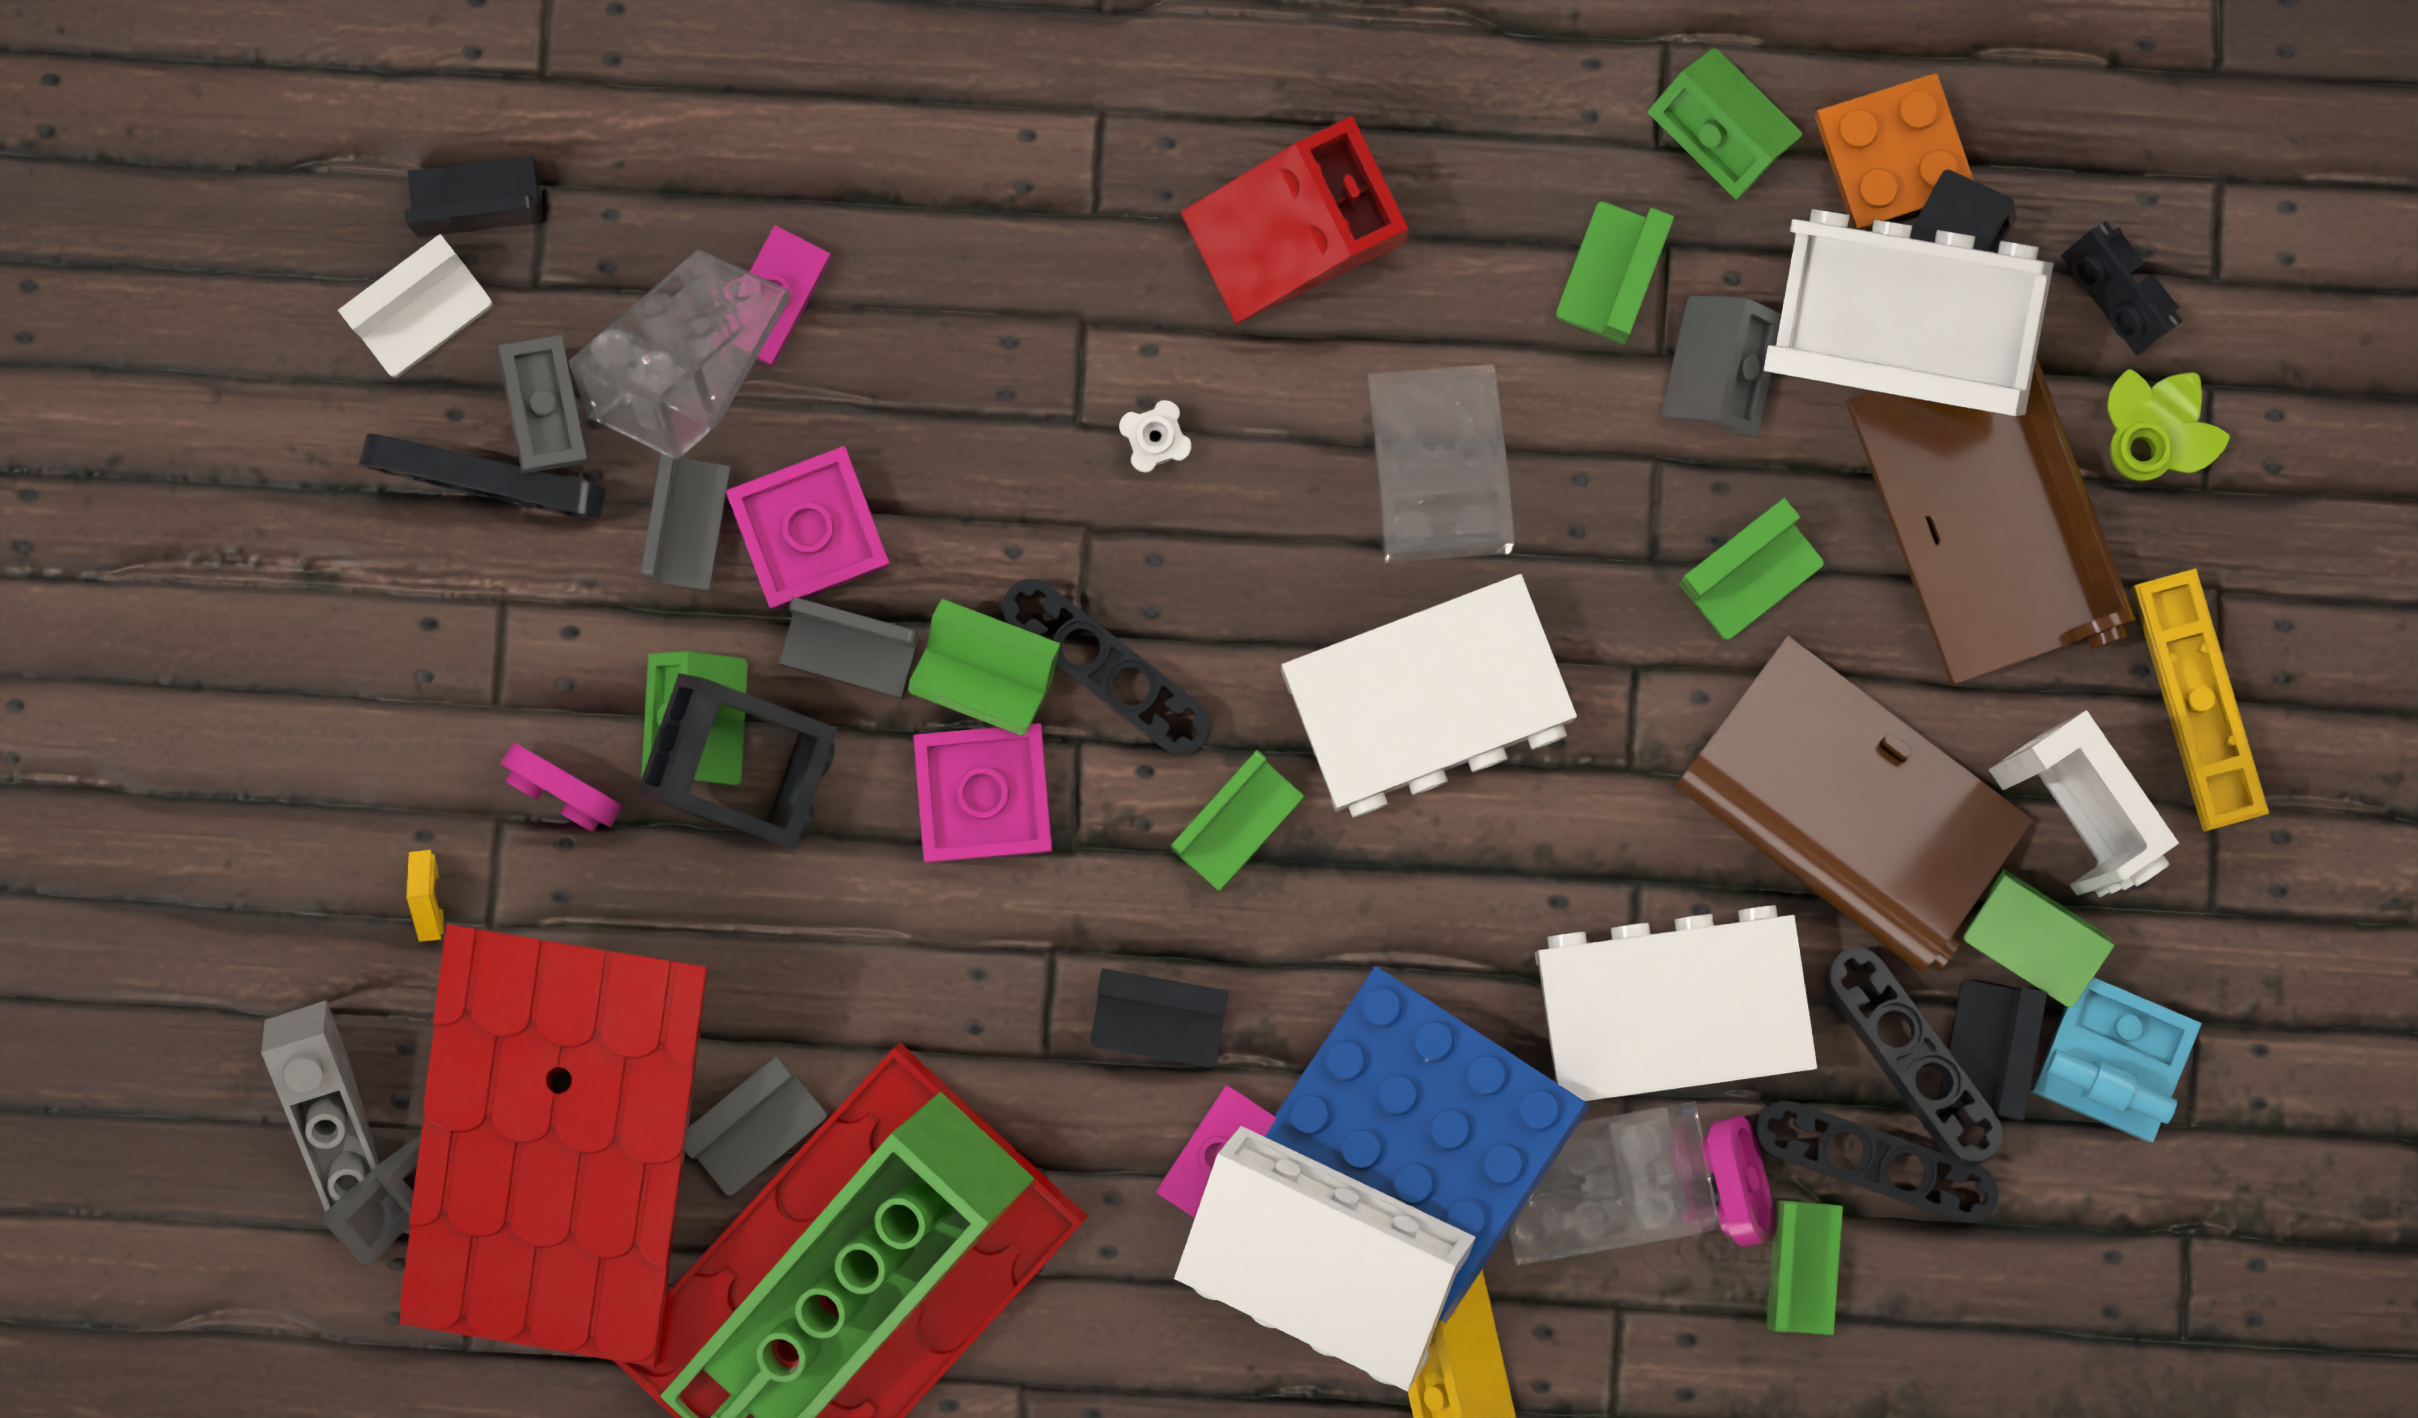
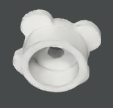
(1148, 453)

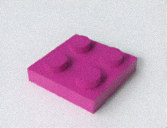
(808, 528)
(982, 794)

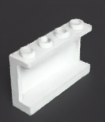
(1912, 314)
(1430, 696)
(2098, 800)
(1676, 1005)
(1322, 1257)

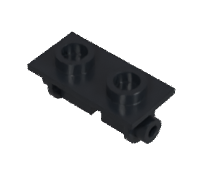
(2104, 266)

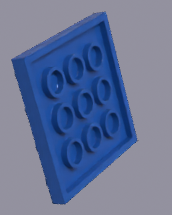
(1429, 1116)

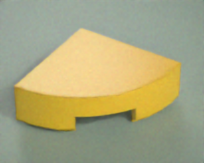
(421, 895)

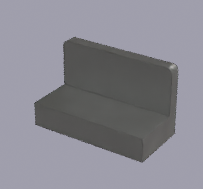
(1721, 364)
(542, 405)
(686, 524)
(849, 648)
(754, 1126)

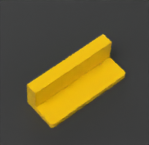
(1465, 1365)

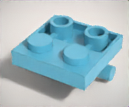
(2117, 1059)

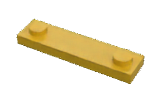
(2199, 700)

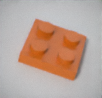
(1891, 149)

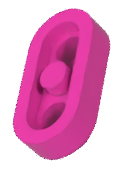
(583, 803)
(1743, 1188)

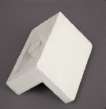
(416, 307)

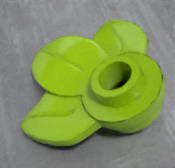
(2166, 422)

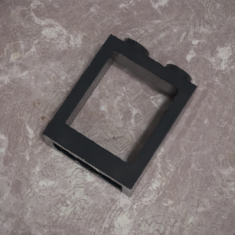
(682, 743)

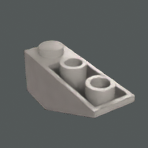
(320, 1098)

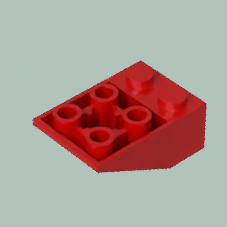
(1296, 221)

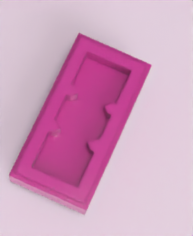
(794, 266)
(1191, 1171)

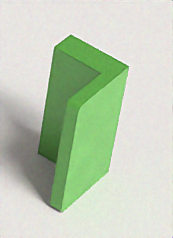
(1724, 122)
(1613, 270)
(1752, 571)
(985, 668)
(724, 747)
(1237, 821)
(2038, 938)
(1804, 1268)

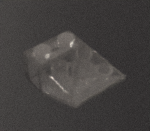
(679, 354)
(1440, 464)
(1619, 1187)

